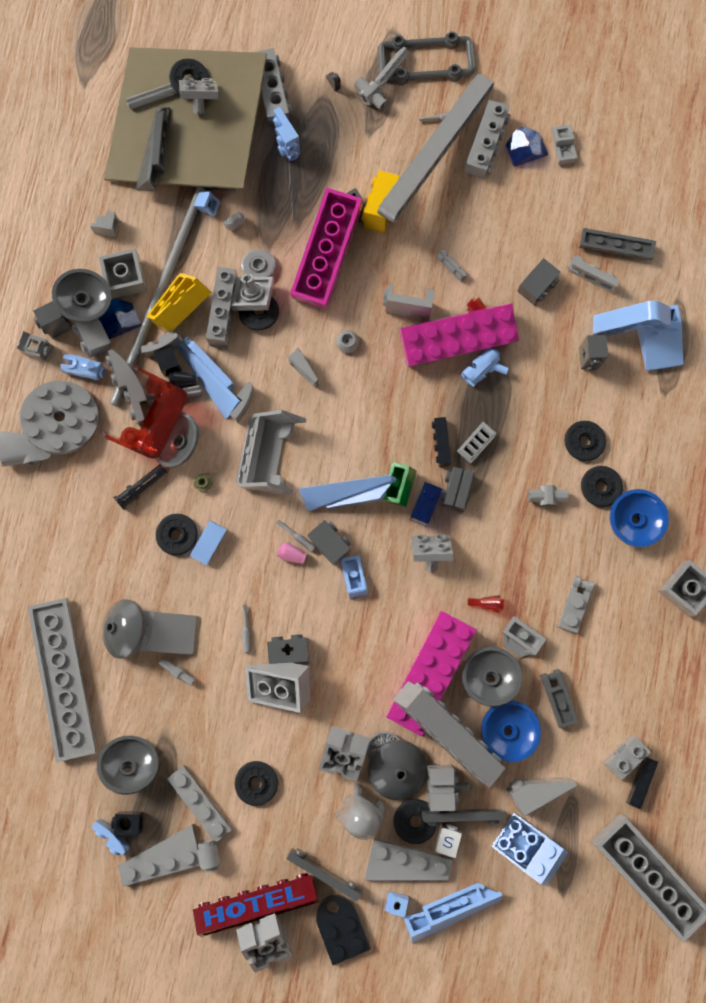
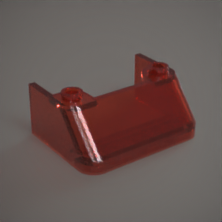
(159, 421)

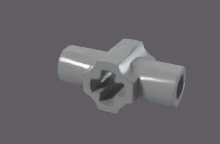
(370, 93)
(548, 495)

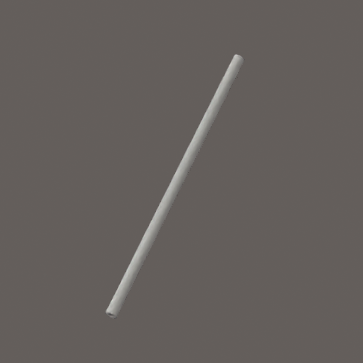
(160, 290)

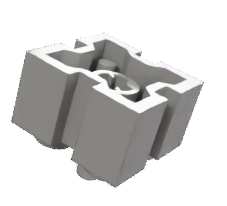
(344, 753)
(443, 786)
(264, 942)

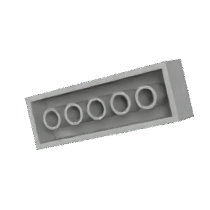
(449, 733)
(651, 877)

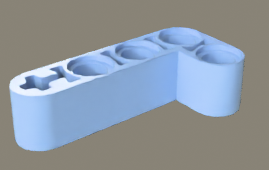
(633, 317)

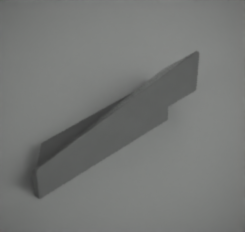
(155, 151)

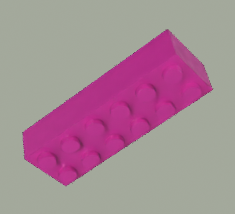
(326, 248)
(459, 334)
(435, 663)

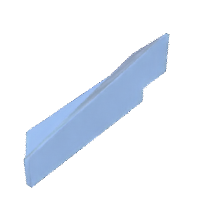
(210, 376)
(346, 492)
(450, 910)

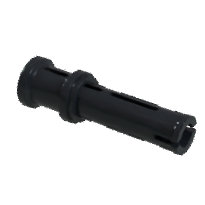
(130, 491)

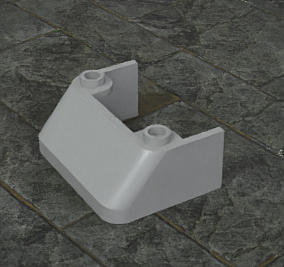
(263, 450)

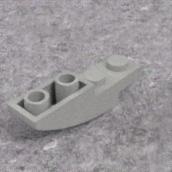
(125, 378)

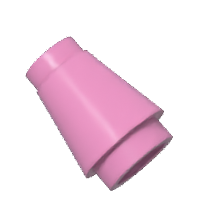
(291, 553)

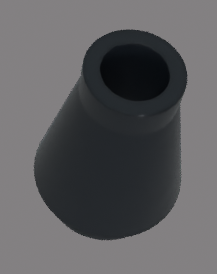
(182, 379)

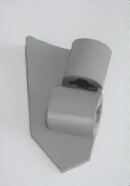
(17, 450)

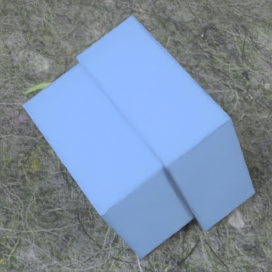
(207, 203)
(396, 897)

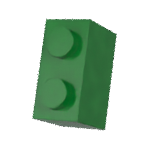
(400, 491)

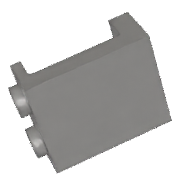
(407, 305)

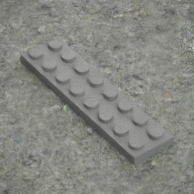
(62, 680)

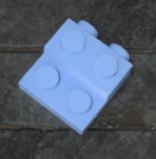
(286, 136)

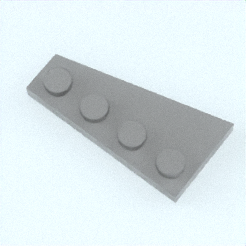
(164, 858)
(400, 862)

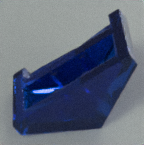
(525, 146)
(119, 318)

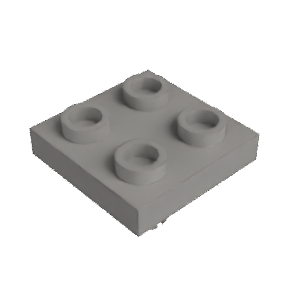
(198, 91)
(252, 293)
(431, 550)

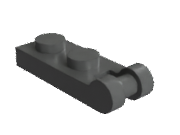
(559, 699)

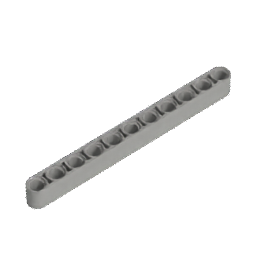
(435, 148)

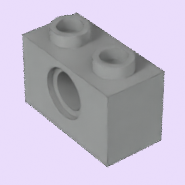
(626, 757)

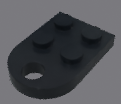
(341, 929)

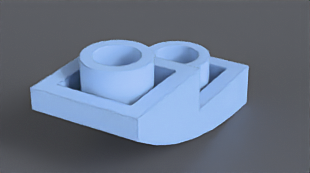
(208, 542)
(115, 842)

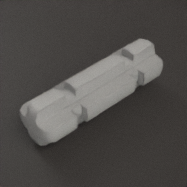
(451, 265)

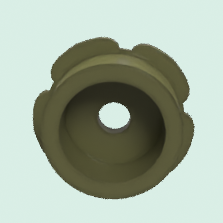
(203, 487)

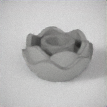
(235, 221)
(353, 341)

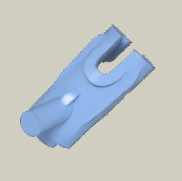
(484, 363)
(83, 367)

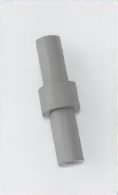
(177, 672)

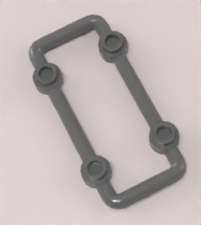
(451, 41)

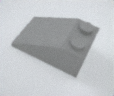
(169, 633)
(279, 685)
(534, 793)

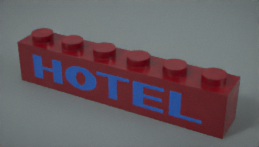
(255, 905)

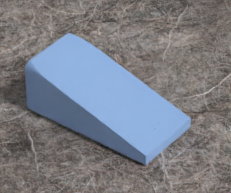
(354, 576)

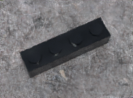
(442, 442)
(642, 782)

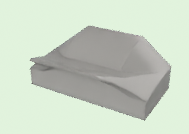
(521, 638)

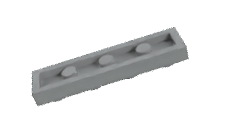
(199, 804)

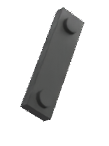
(617, 244)
(492, 816)
(348, 888)

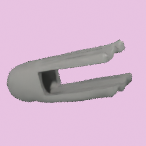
(361, 816)

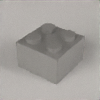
(123, 273)
(686, 588)

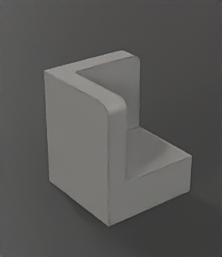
(106, 225)

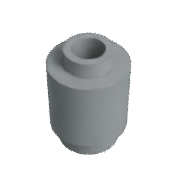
(208, 856)

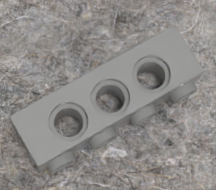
(276, 94)
(221, 311)

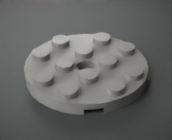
(59, 436)

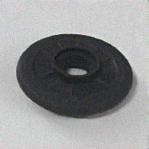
(185, 67)
(263, 321)
(577, 449)
(591, 492)
(165, 529)
(243, 786)
(402, 825)

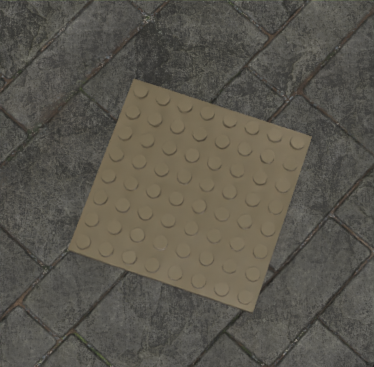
(200, 147)

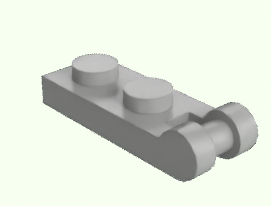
(593, 274)
(575, 605)

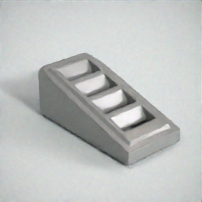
(301, 365)
(486, 429)

